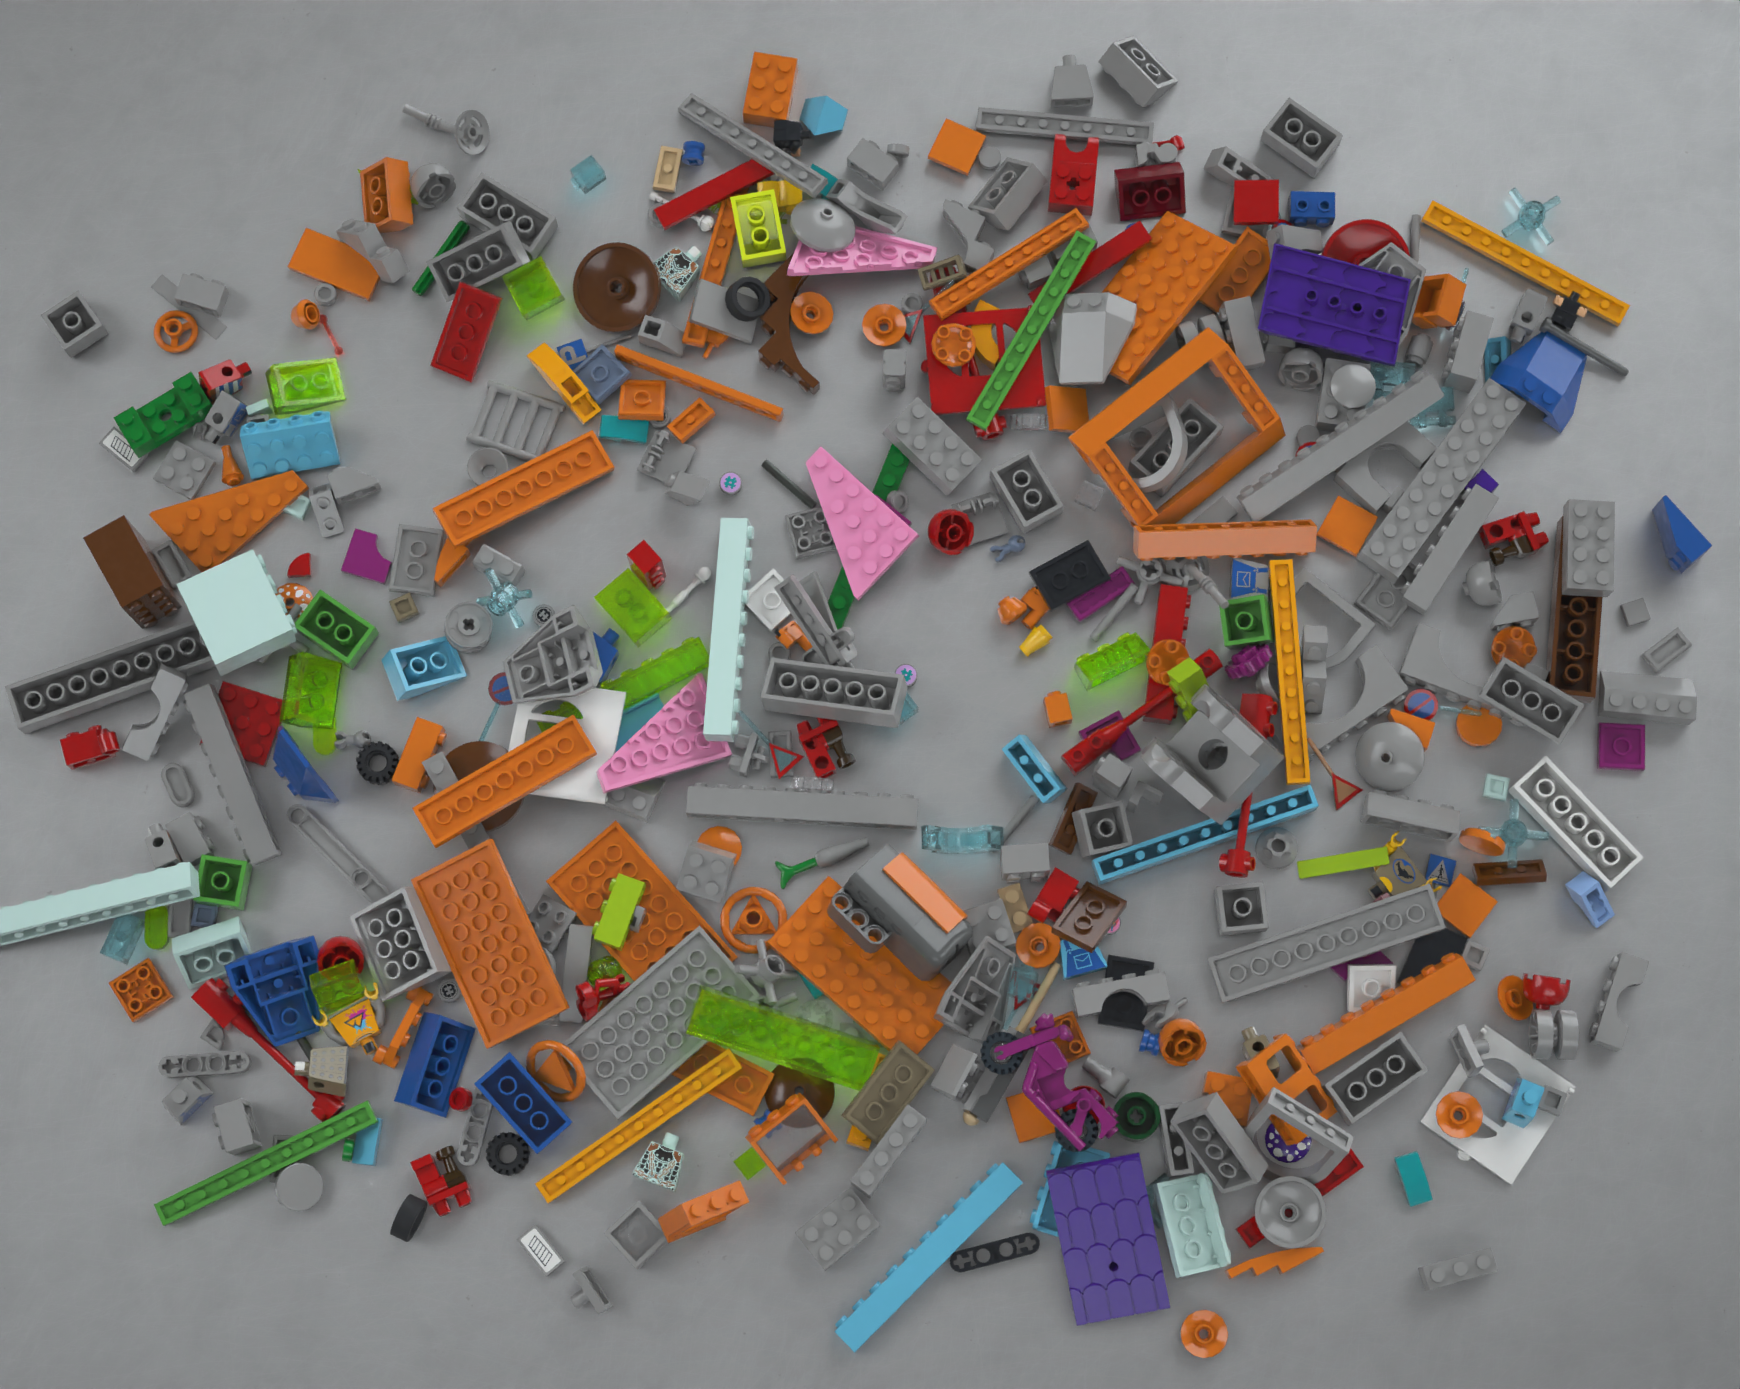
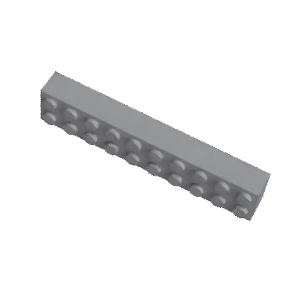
(1441, 481)
(105, 677)

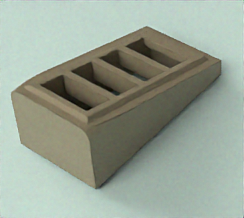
(949, 262)

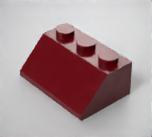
(1150, 191)

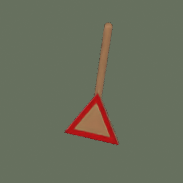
(1342, 789)

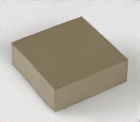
(404, 607)

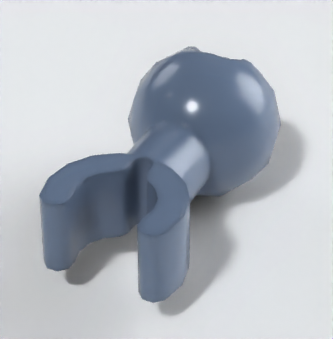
(1012, 545)

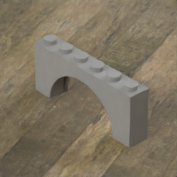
(1427, 669)
(1379, 689)

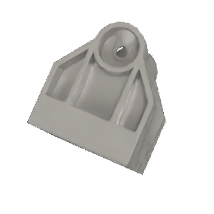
(1185, 757)

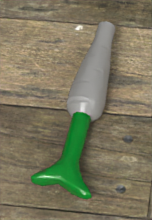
(823, 859)

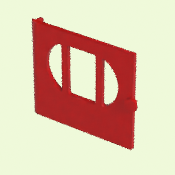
(959, 393)

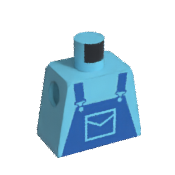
(1078, 961)
(1523, 1101)

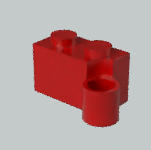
(89, 746)
(1054, 897)

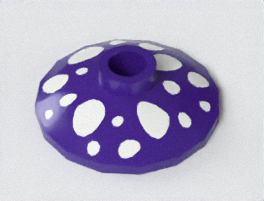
(1283, 1152)

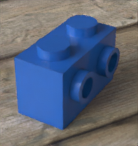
(1311, 208)

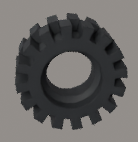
(365, 757)
(493, 1153)

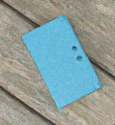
(636, 717)

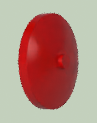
(1360, 240)

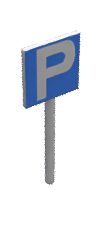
(575, 352)

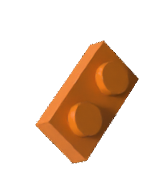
(691, 420)

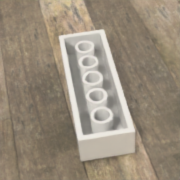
(1575, 823)

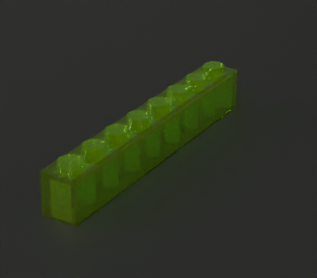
(649, 678)

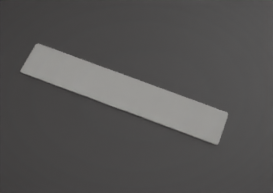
(205, 321)

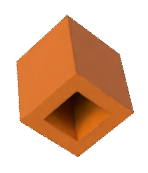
(1057, 709)

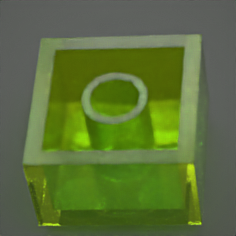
(533, 288)

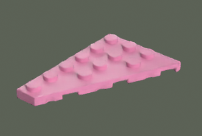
(866, 253)
(861, 525)
(666, 743)

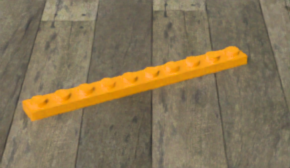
(1524, 262)
(1289, 672)
(638, 1125)

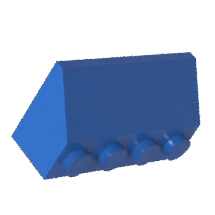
(434, 1064)

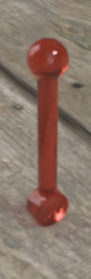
(323, 320)

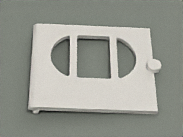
(601, 723)
(1512, 1145)

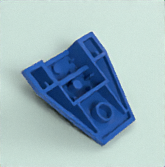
(1546, 375)
(299, 771)
(278, 988)

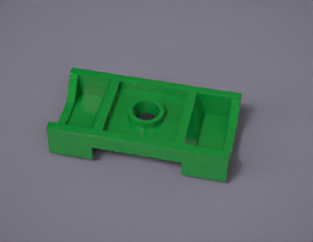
(144, 426)

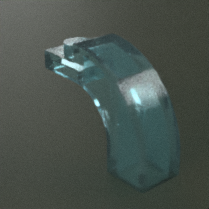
(962, 840)

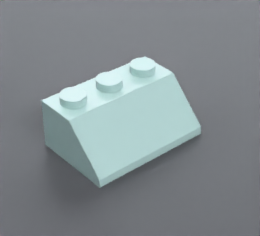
(207, 950)

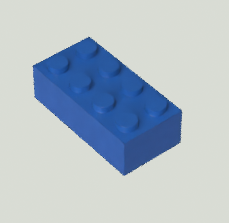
(523, 1103)

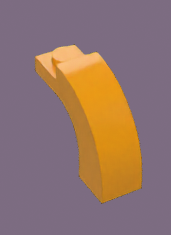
(986, 347)

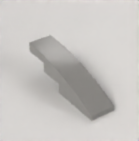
(576, 968)

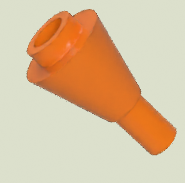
(230, 472)

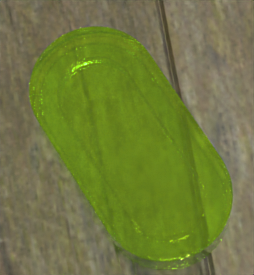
(324, 739)
(156, 928)

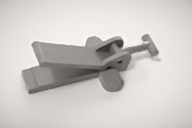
(812, 613)

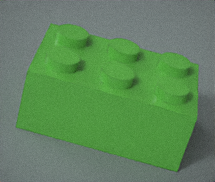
(336, 629)

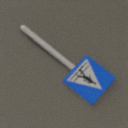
(1440, 868)

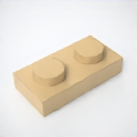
(667, 169)
(1015, 907)

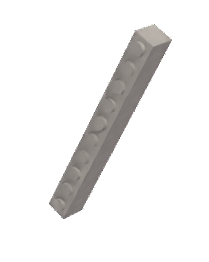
(1340, 446)
(802, 807)

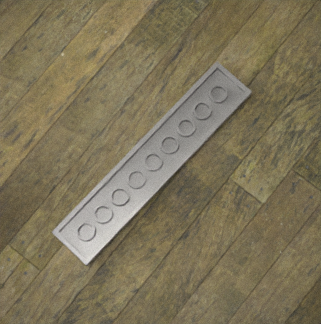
(1326, 943)

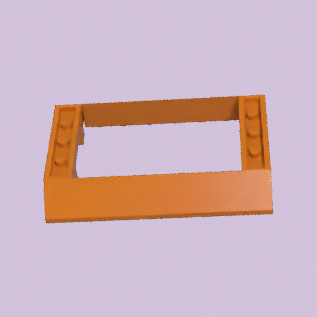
(1092, 437)

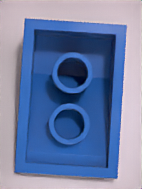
(1679, 537)

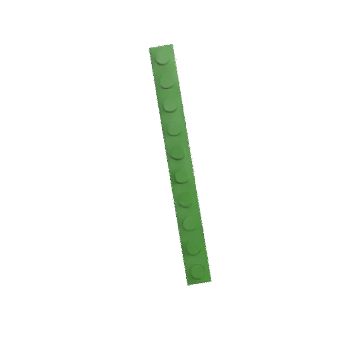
(1031, 331)
(266, 1163)

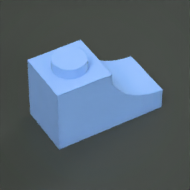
(1590, 898)

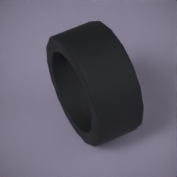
(734, 306)
(408, 1218)

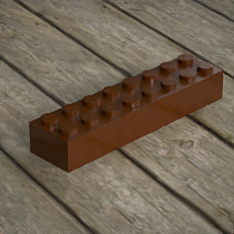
(1572, 636)

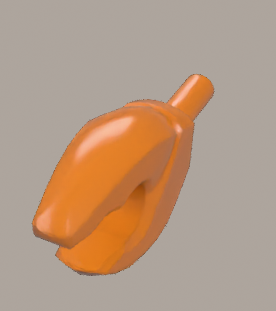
(714, 340)

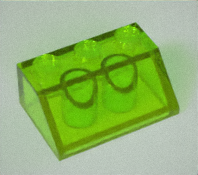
(1111, 660)
(310, 691)

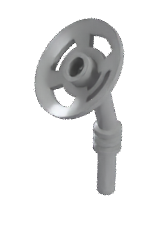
(461, 133)
(1191, 572)

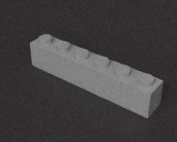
(1449, 549)

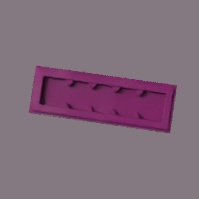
(1101, 596)

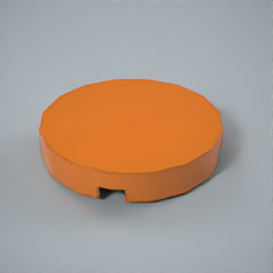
(1478, 729)
(1481, 842)

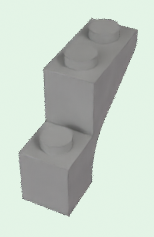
(871, 212)
(968, 226)
(368, 242)
(1313, 667)

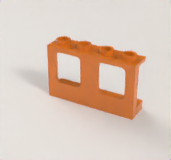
(1261, 1081)

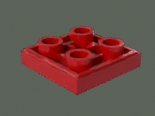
(1256, 202)

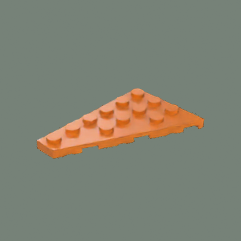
(222, 523)

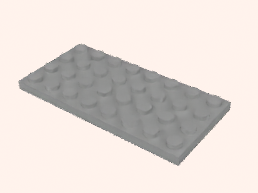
(642, 1031)

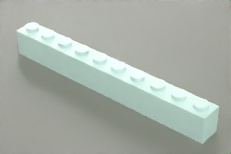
(727, 630)
(98, 902)

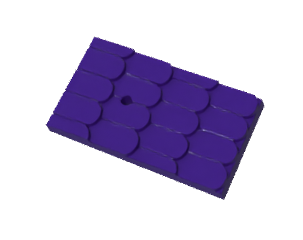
(1315, 301)
(1108, 1239)

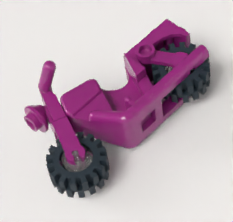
(1045, 1083)

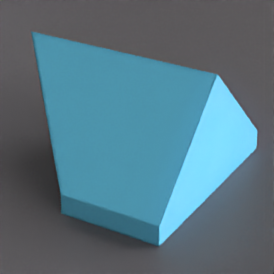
(823, 115)

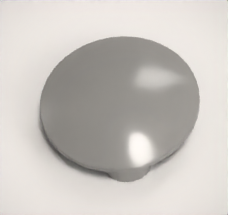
(1353, 386)

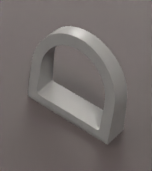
(1164, 407)
(1366, 627)
(1307, 1122)

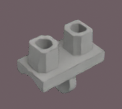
(749, 744)

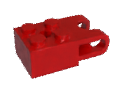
(1075, 171)

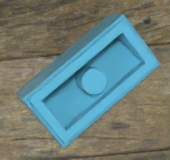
(1495, 352)
(367, 1145)

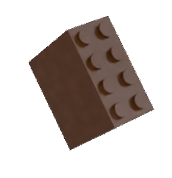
(132, 572)

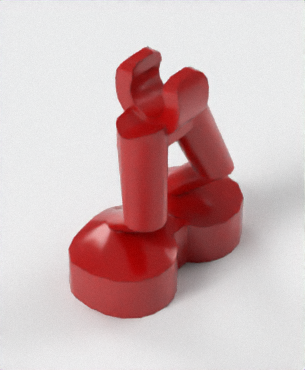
(590, 997)

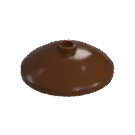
(817, 1091)

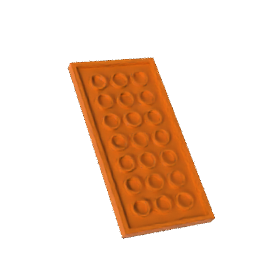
(1165, 284)
(669, 916)
(490, 943)
(866, 986)

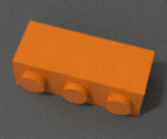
(420, 746)

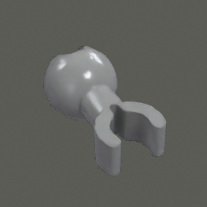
(359, 739)

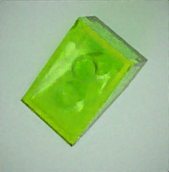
(304, 385)
(633, 607)

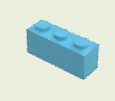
(1034, 769)

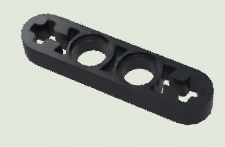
(995, 1256)

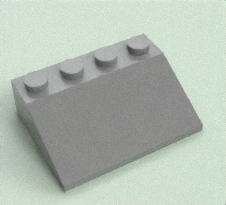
(399, 943)

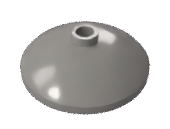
(822, 225)
(1404, 751)
(1307, 1210)

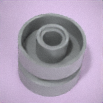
(1187, 330)
(1555, 1034)

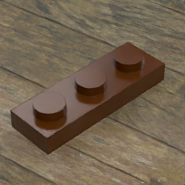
(1065, 835)
(1498, 872)

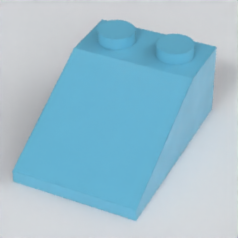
(422, 667)

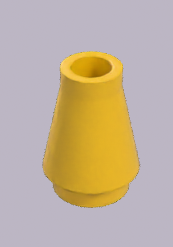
(1035, 640)

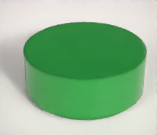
(348, 1149)

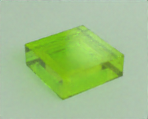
(749, 1163)

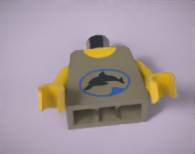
(1399, 874)

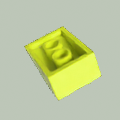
(758, 228)

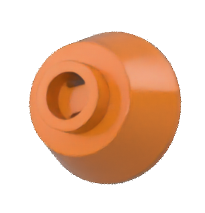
(305, 315)
(1011, 610)

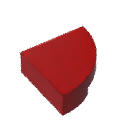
(300, 566)

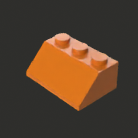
(387, 195)

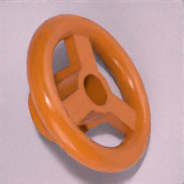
(173, 323)

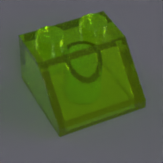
(337, 986)

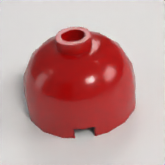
(950, 531)
(339, 950)
(1545, 990)

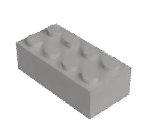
(493, 204)
(479, 260)
(1201, 432)
(932, 446)
(1588, 548)
(1531, 700)
(1374, 1078)
(1219, 1143)

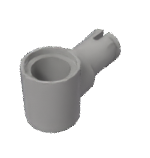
(1110, 1080)

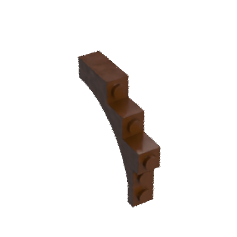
(776, 321)

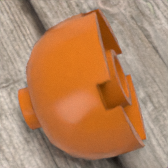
(1181, 1042)

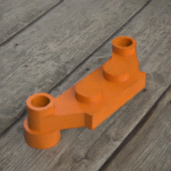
(401, 1038)

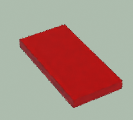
(466, 331)

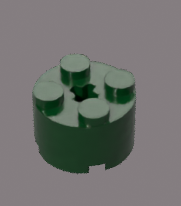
(1143, 1106)

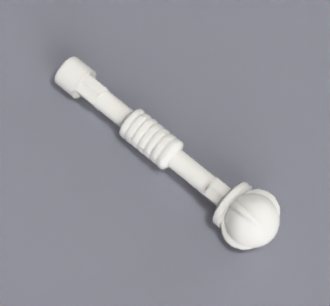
(704, 222)
(703, 575)

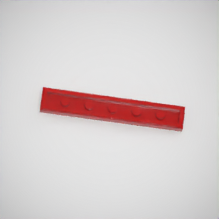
(711, 193)
(1106, 256)
(1346, 1168)

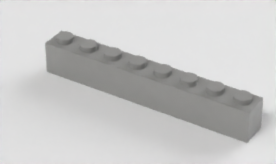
(232, 774)

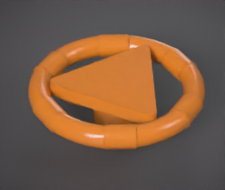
(753, 918)
(556, 1070)

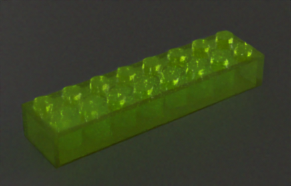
(781, 1038)

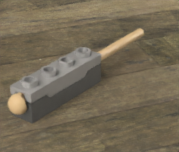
(991, 1086)

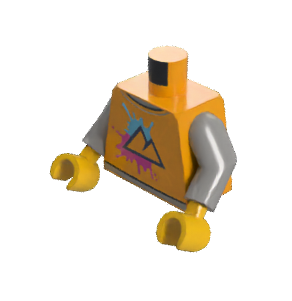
(356, 1022)

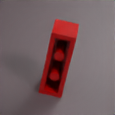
(647, 565)

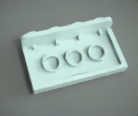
(1192, 1224)

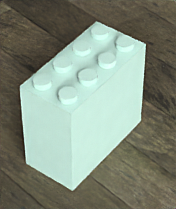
(238, 611)

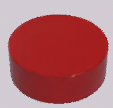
(460, 1099)

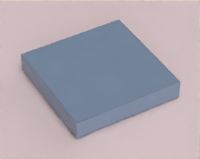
(602, 374)

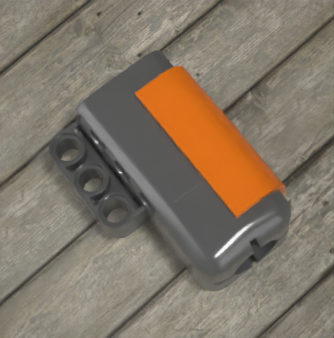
(903, 913)

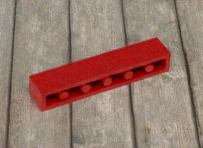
(1169, 624)

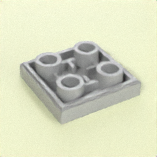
(809, 532)

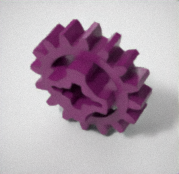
(1248, 661)

